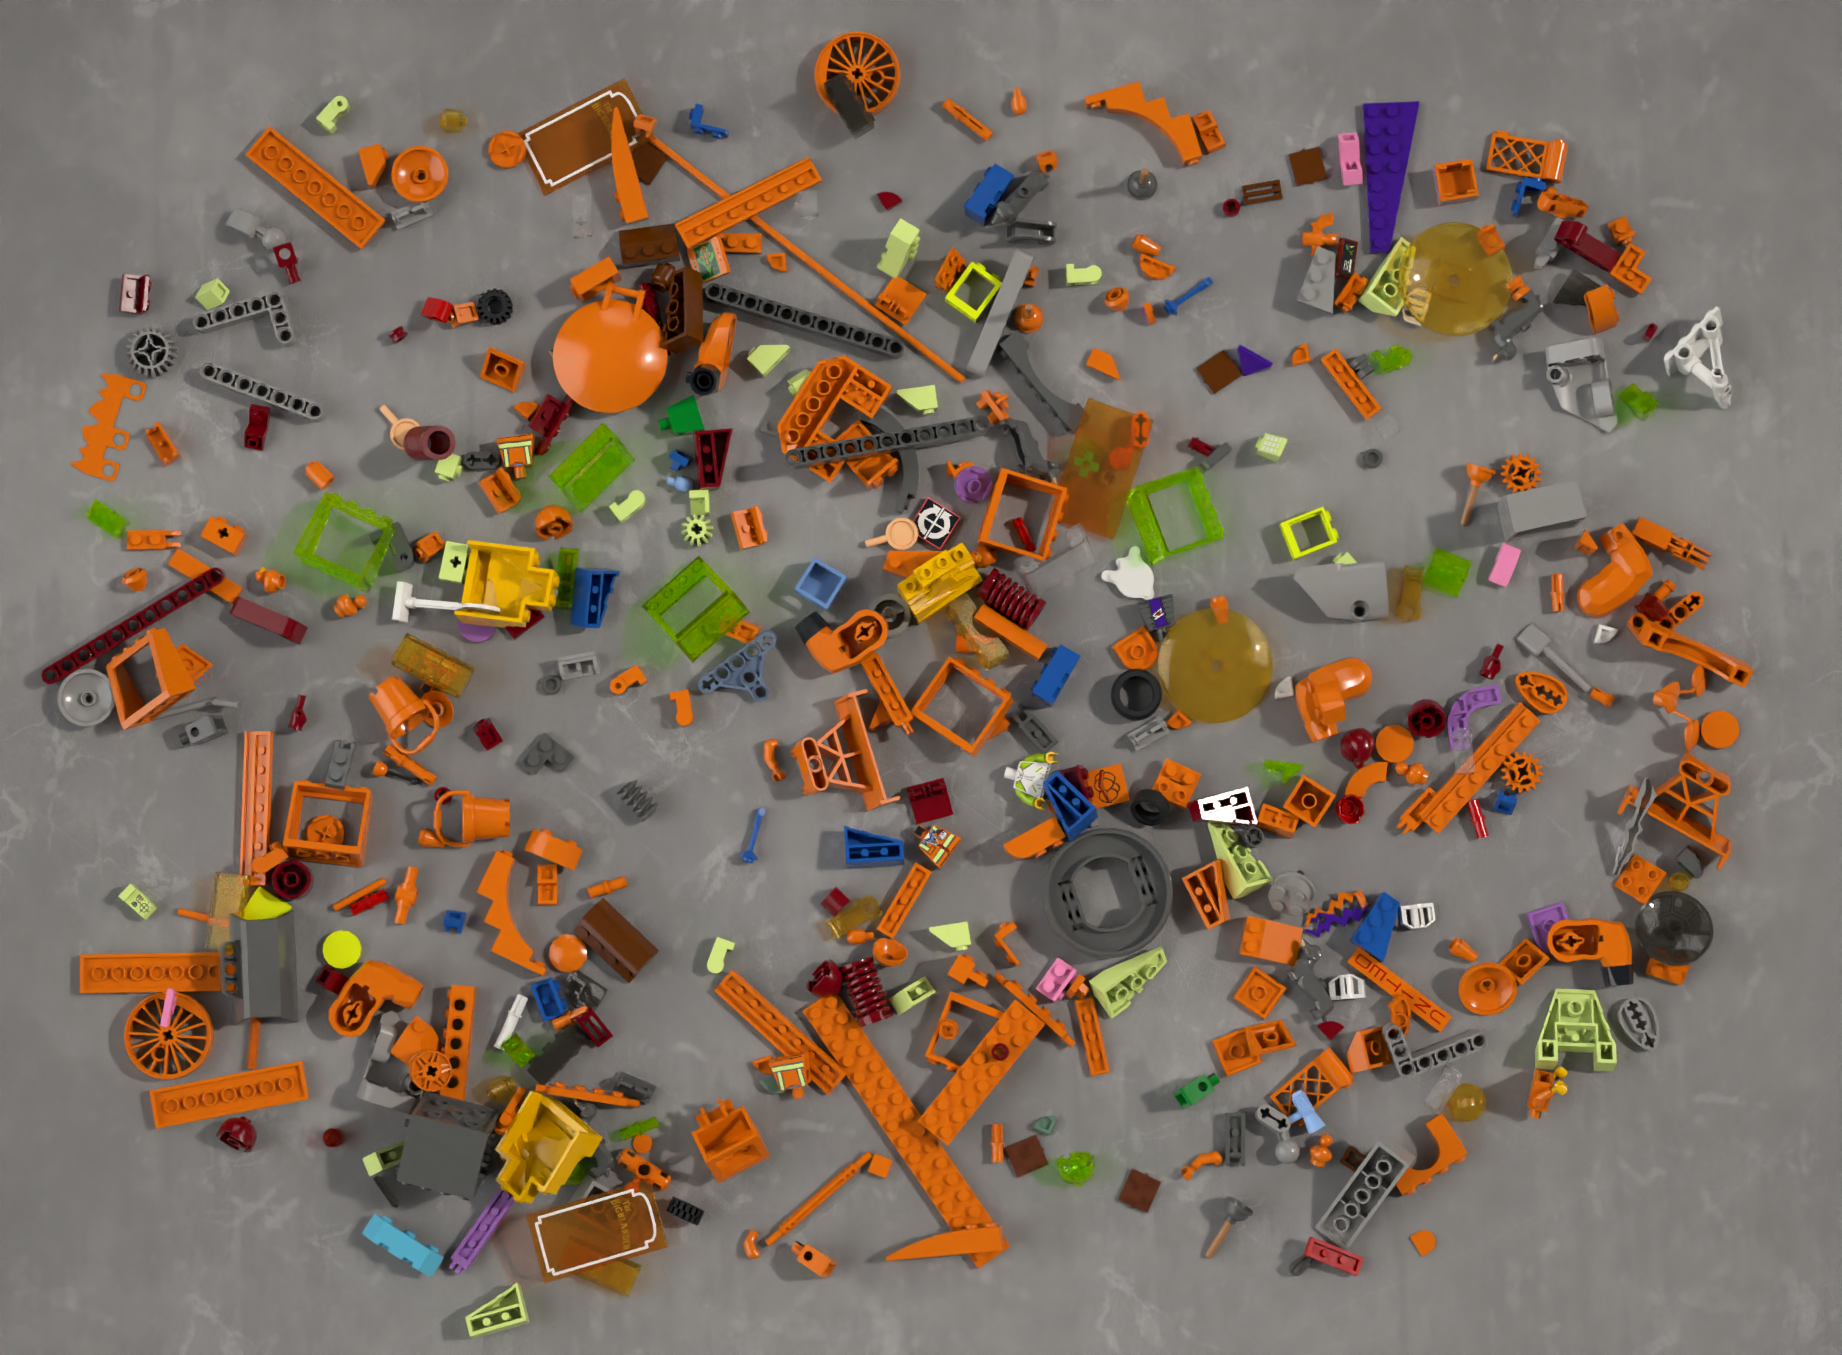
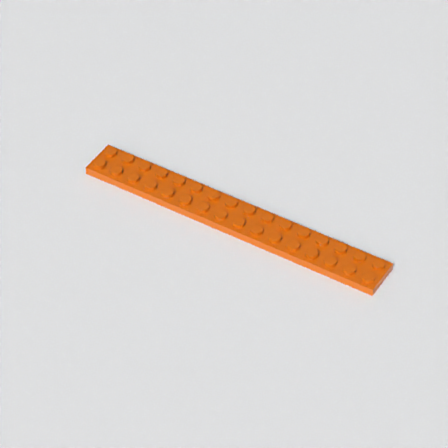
(898, 1118)

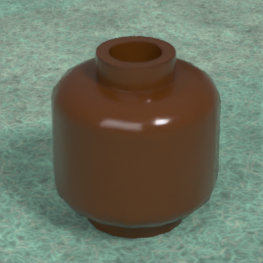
(662, 277)

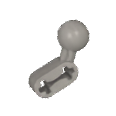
(250, 226)
(1286, 1150)

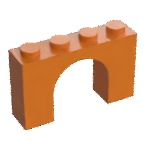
(1449, 1151)

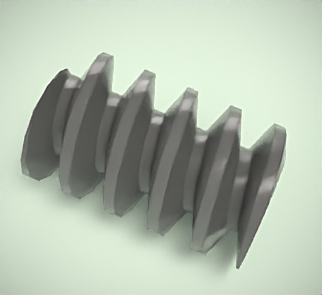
(638, 799)

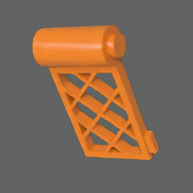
(1552, 161)
(1331, 1068)

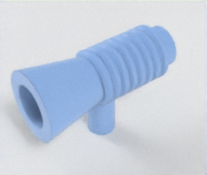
(1305, 1111)

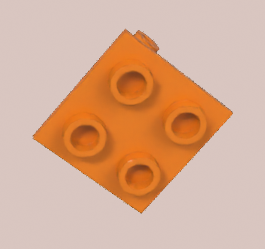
(950, 271)
(900, 300)
(1640, 879)

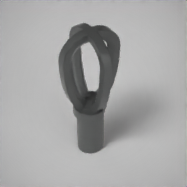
(1303, 1269)

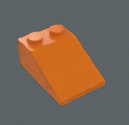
(1270, 941)

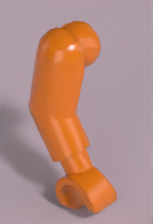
(769, 758)
(1205, 1158)

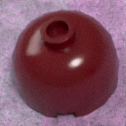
(1426, 718)
(827, 980)
(238, 1133)

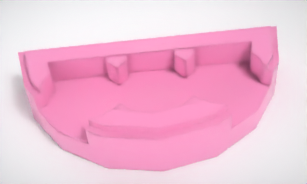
(169, 1007)

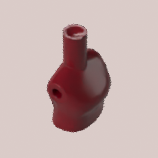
(1492, 663)
(298, 720)

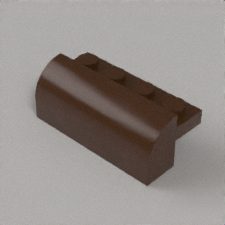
(615, 940)

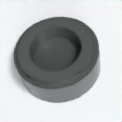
(1372, 458)
(552, 684)

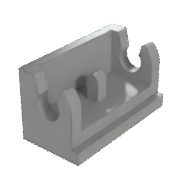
(578, 665)

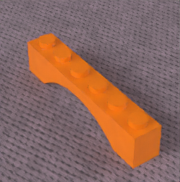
(1672, 642)

